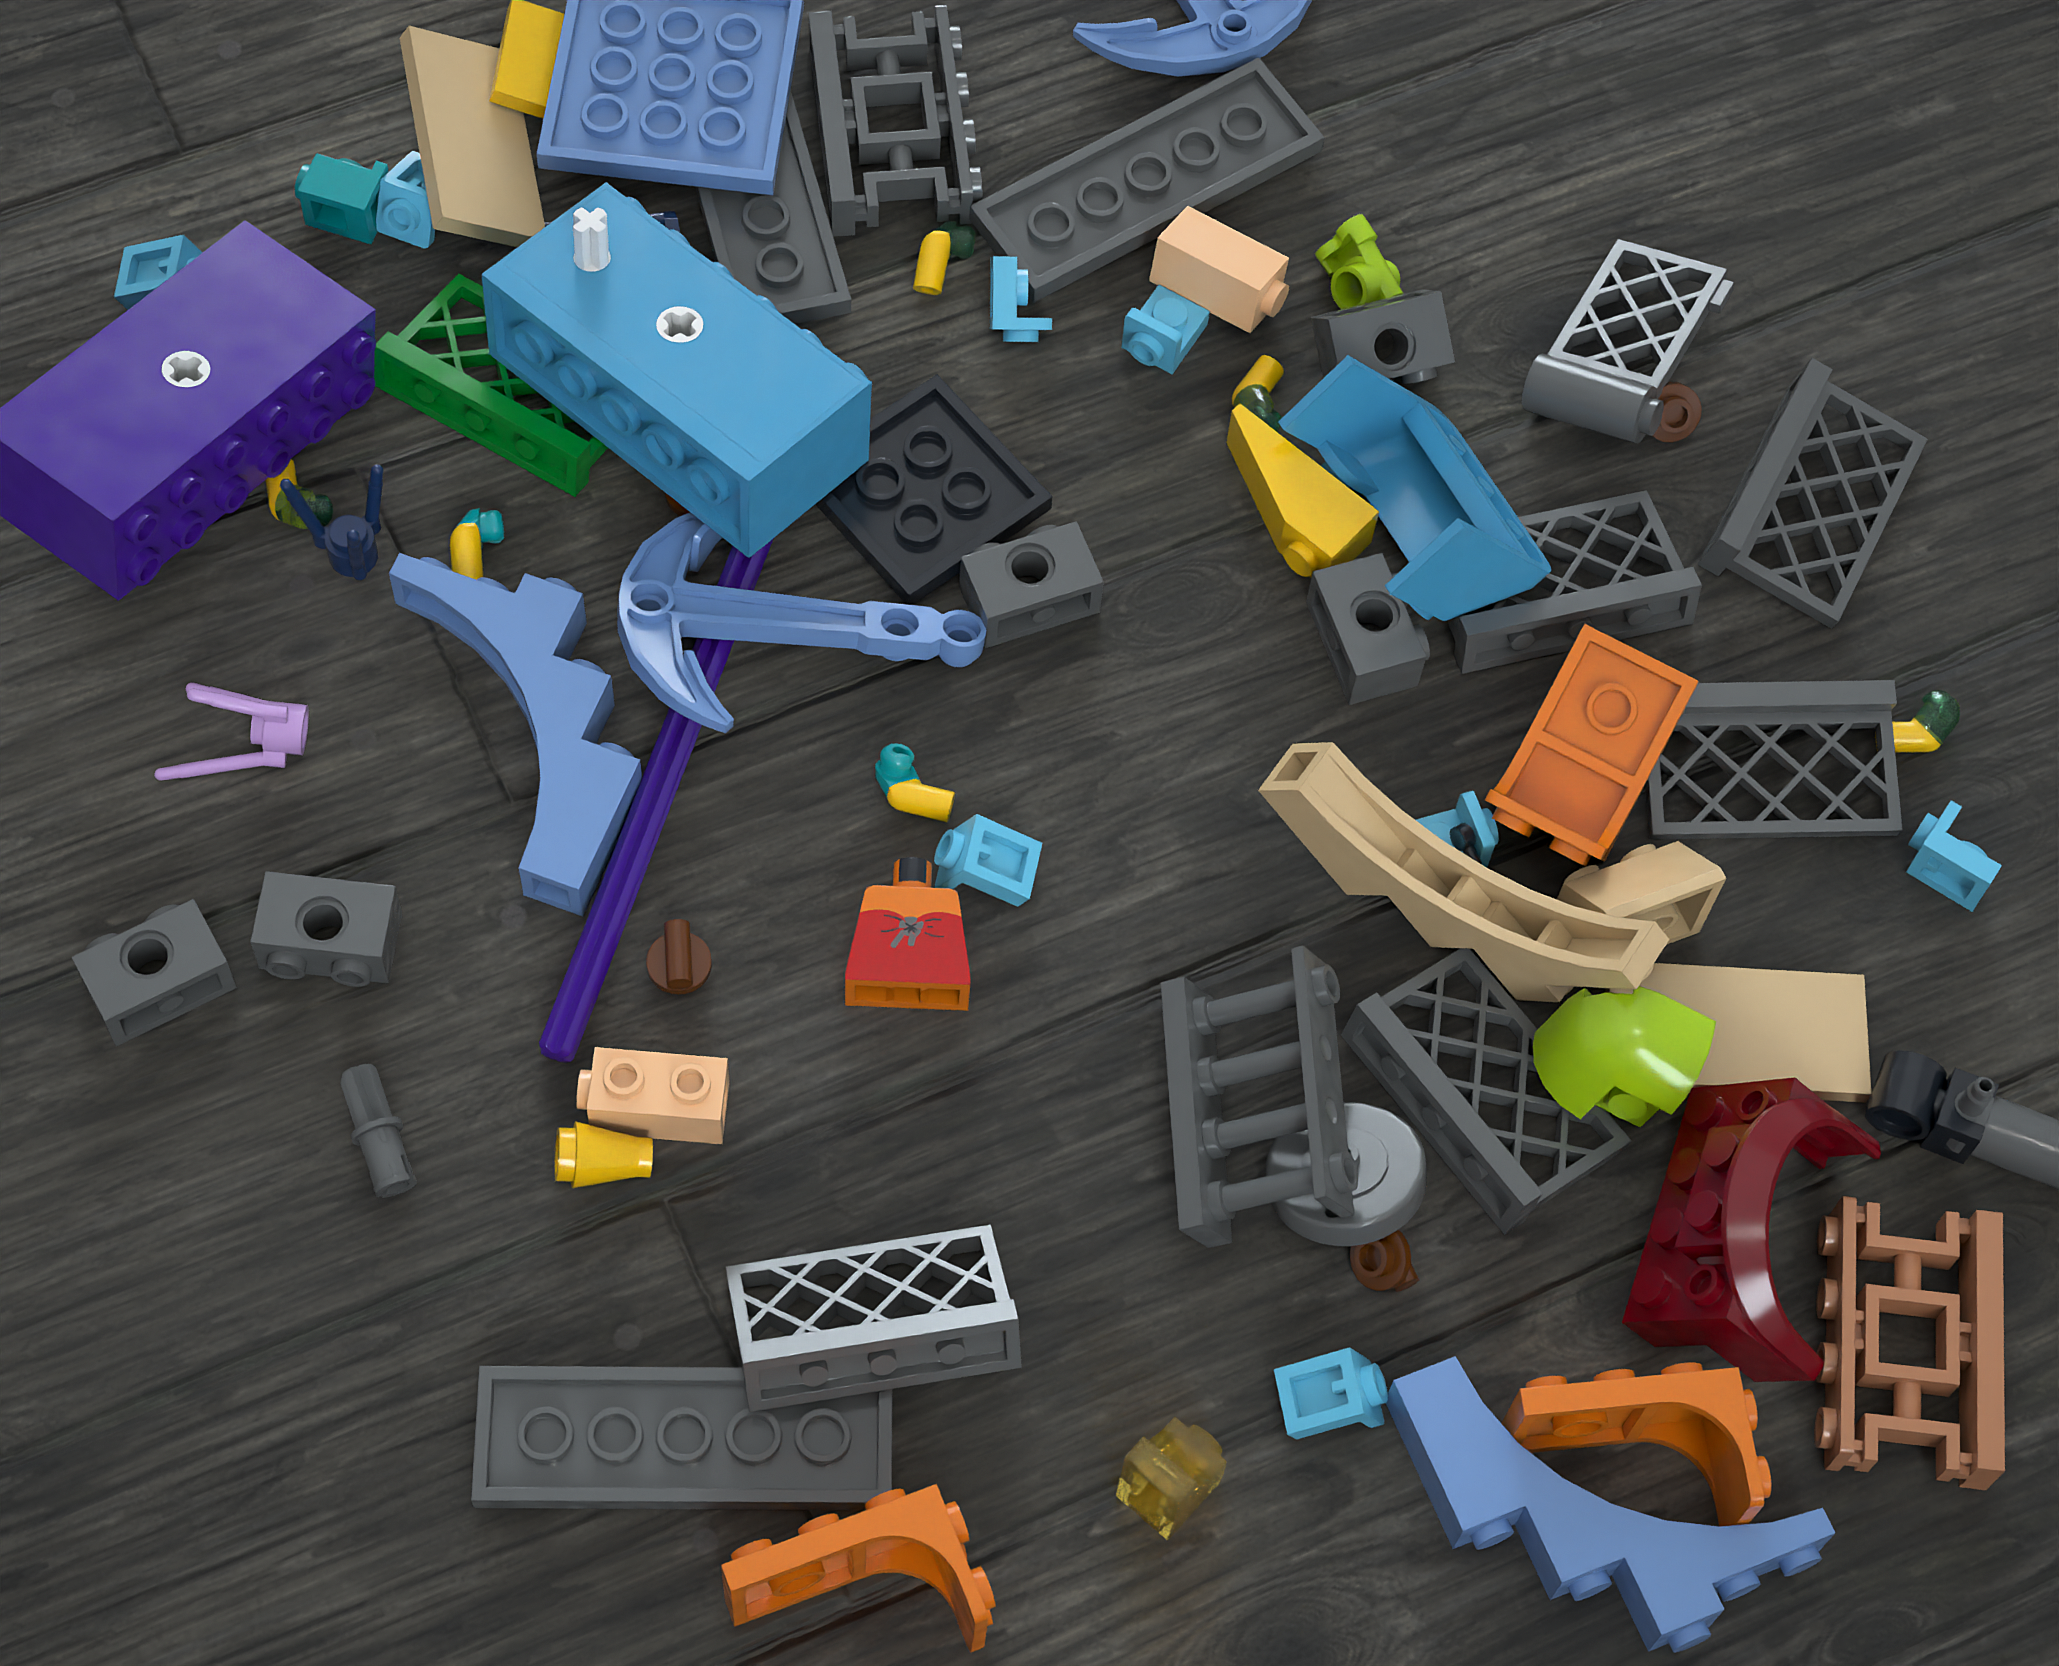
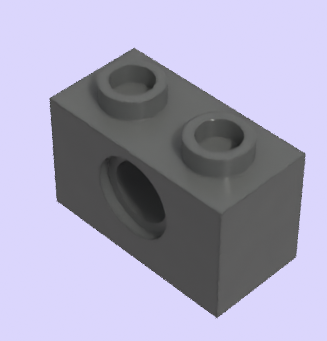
(1417, 330)
(1012, 609)
(1366, 660)
(300, 905)
(139, 1002)

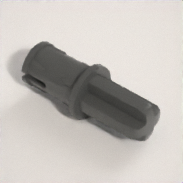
(377, 1131)

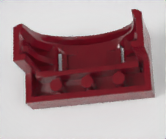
(1708, 1243)

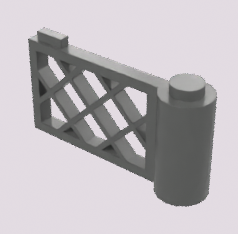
(1599, 389)

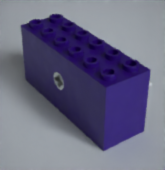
(182, 408)

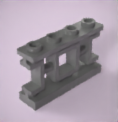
(846, 121)

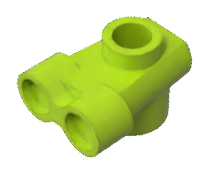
(1357, 265)

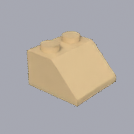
(1651, 885)

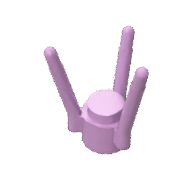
(274, 725)

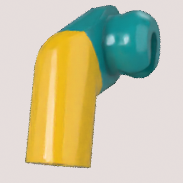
(468, 540)
(904, 788)

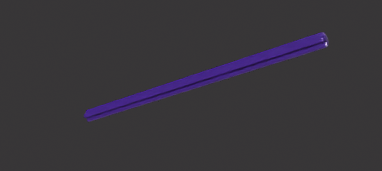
(637, 842)

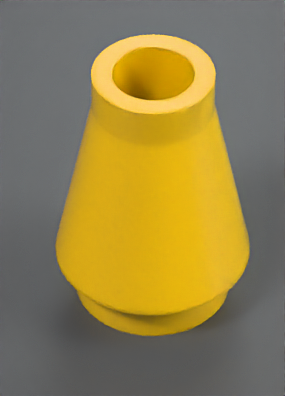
(599, 1155)

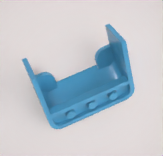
(1428, 491)

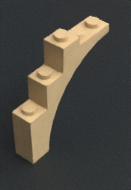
(1376, 848)

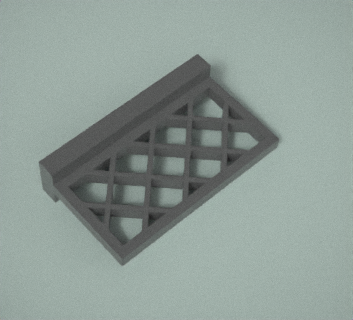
(1765, 483)
(1622, 610)
(1782, 708)
(1439, 1103)
(878, 1350)

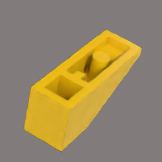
(1304, 507)

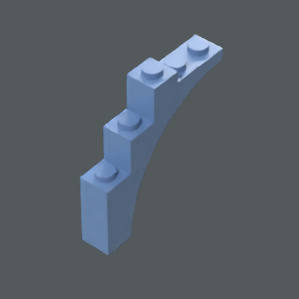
(566, 703)
(1575, 1539)

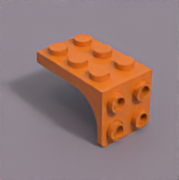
(1592, 746)
(1684, 1408)
(893, 1535)

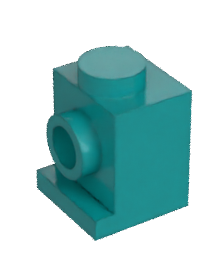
(340, 196)

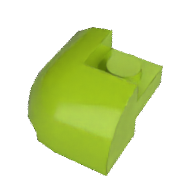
(1622, 1053)

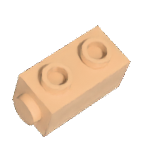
(1220, 269)
(656, 1094)

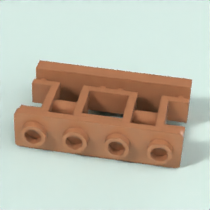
(1966, 1342)

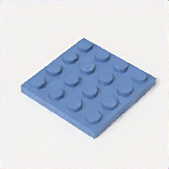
(672, 91)

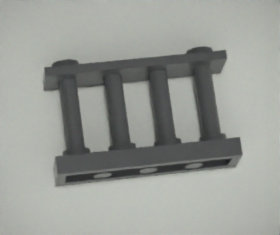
(1199, 1078)

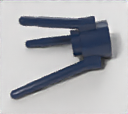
(348, 538)

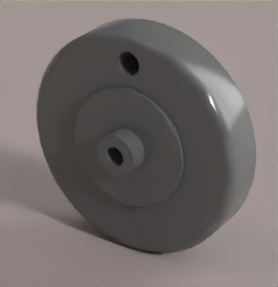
(1389, 1179)

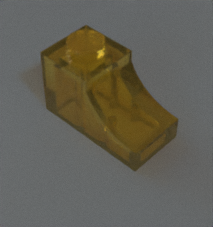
(1171, 1475)

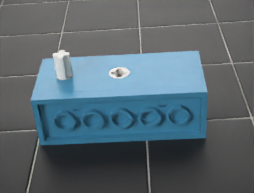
(678, 368)

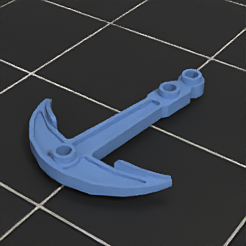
(1214, 41)
(662, 608)

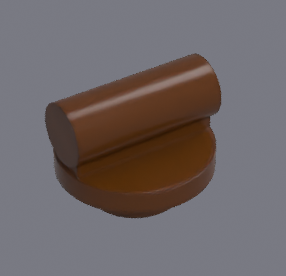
(1680, 412)
(678, 959)
(1384, 1263)

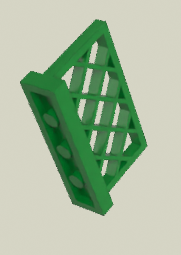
(477, 408)

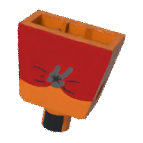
(909, 945)

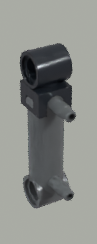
(1962, 1117)

